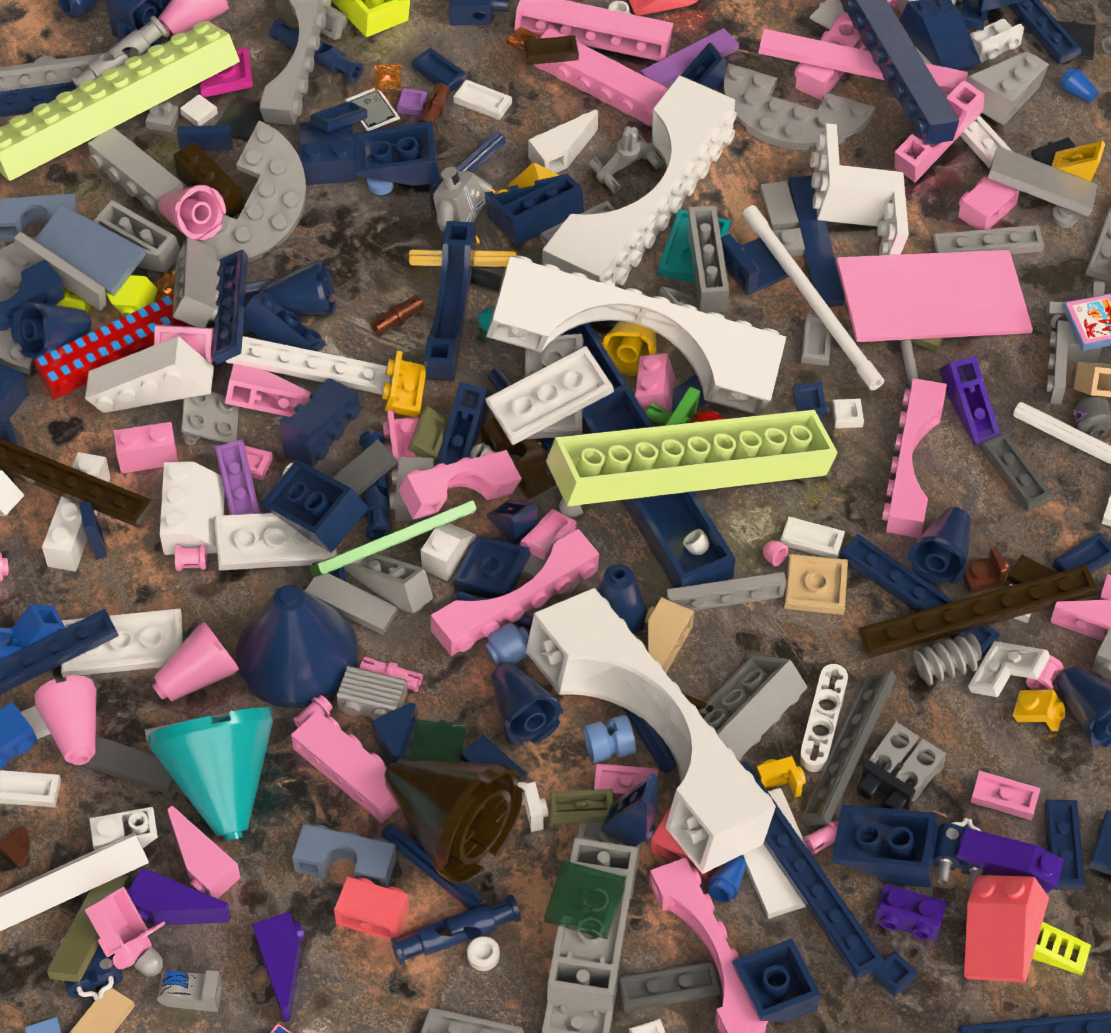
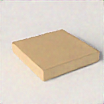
(816, 584)

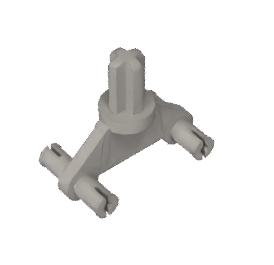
(628, 150)

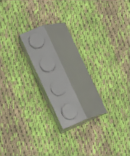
(753, 701)

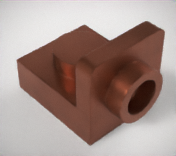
(986, 572)

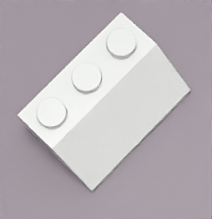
(188, 506)

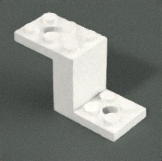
(859, 194)

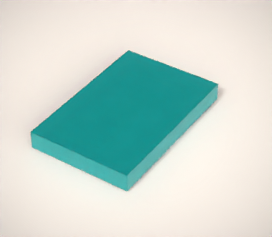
(676, 258)

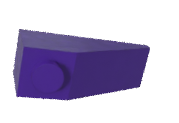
(970, 399)
(1009, 857)
(176, 904)
(281, 954)

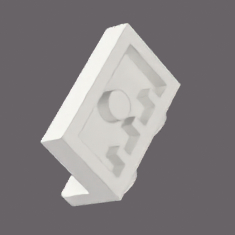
(996, 39)

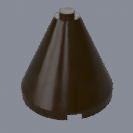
(457, 810)

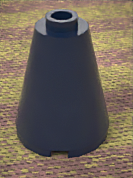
(304, 290)
(47, 327)
(943, 548)
(624, 596)
(1089, 703)
(524, 705)

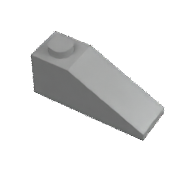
(393, 581)

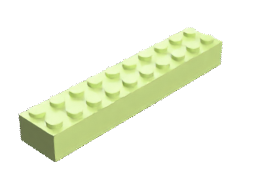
(114, 97)
(690, 457)

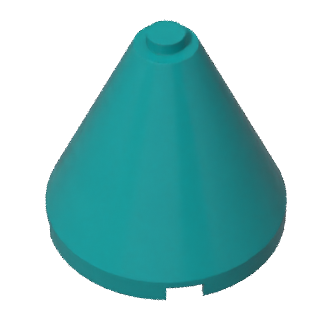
(217, 764)

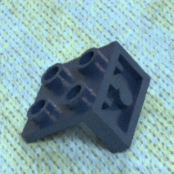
(751, 264)

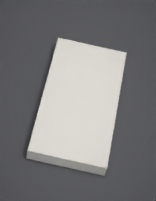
(549, 395)
(262, 542)
(143, 643)
(770, 883)

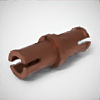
(434, 105)
(397, 315)

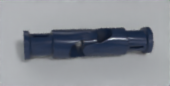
(326, 56)
(376, 496)
(461, 927)

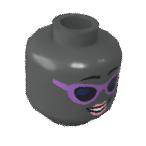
(1093, 416)

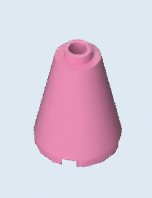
(182, 15)
(194, 210)
(194, 665)
(70, 716)

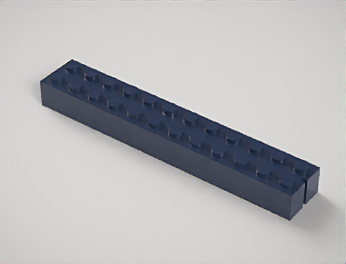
(660, 518)

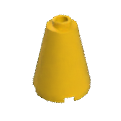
(627, 343)

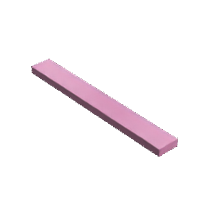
(843, 58)

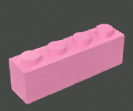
(345, 763)

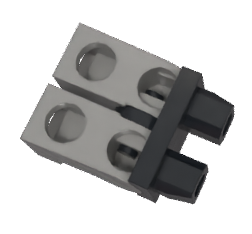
(900, 769)

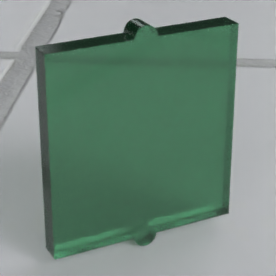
(437, 741)

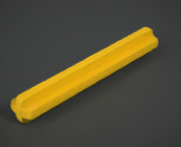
(482, 258)

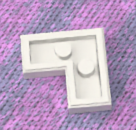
(1007, 660)

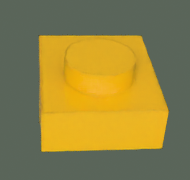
(1039, 707)
(780, 772)

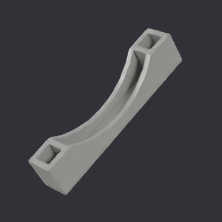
(284, 94)

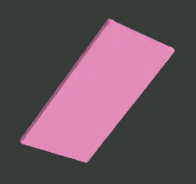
(933, 295)

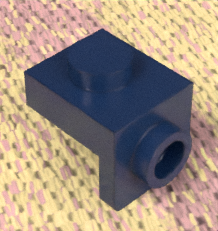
(810, 397)

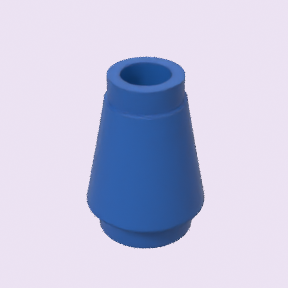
(1078, 85)
(727, 880)

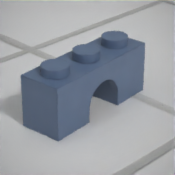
(21, 212)
(321, 847)

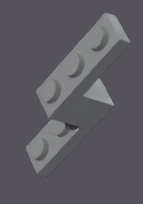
(1067, 349)

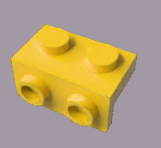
(405, 386)

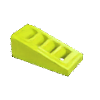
(1044, 955)

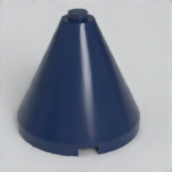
(295, 649)

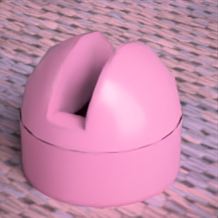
(775, 552)

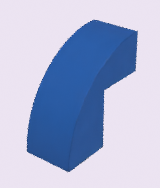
(33, 626)

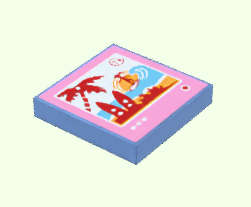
(1090, 321)

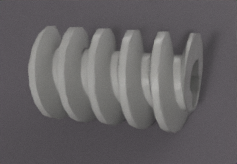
(947, 657)

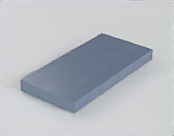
(91, 248)

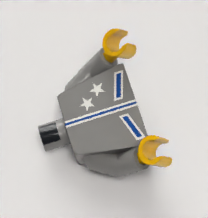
(460, 197)

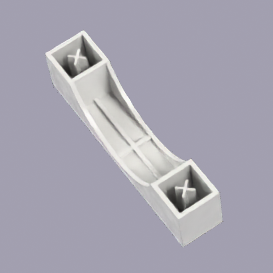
(689, 134)
(729, 357)
(594, 654)

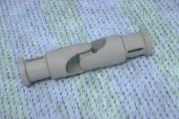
(138, 41)

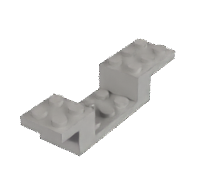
(583, 965)

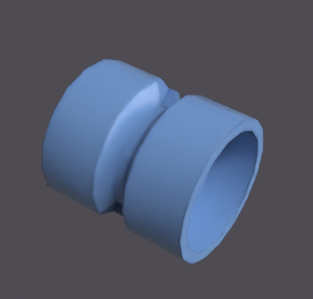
(609, 739)

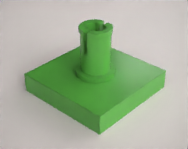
(683, 413)

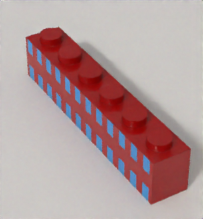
(70, 364)

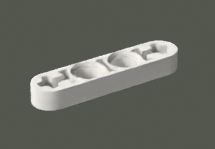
(823, 717)

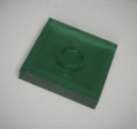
(585, 899)

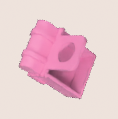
(120, 928)

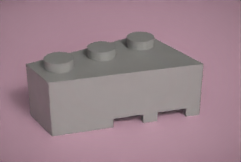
(1009, 85)
(158, 243)

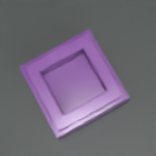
(411, 102)

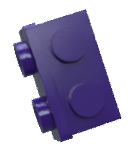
(910, 912)

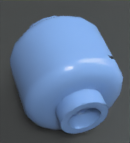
(507, 644)

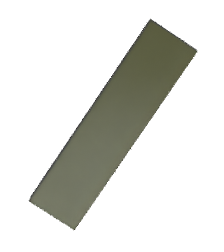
(81, 937)

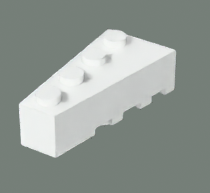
(150, 377)

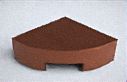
(17, 847)

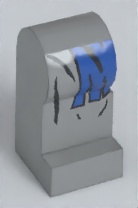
(190, 990)

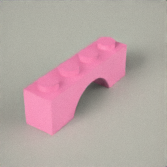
(915, 158)
(490, 475)

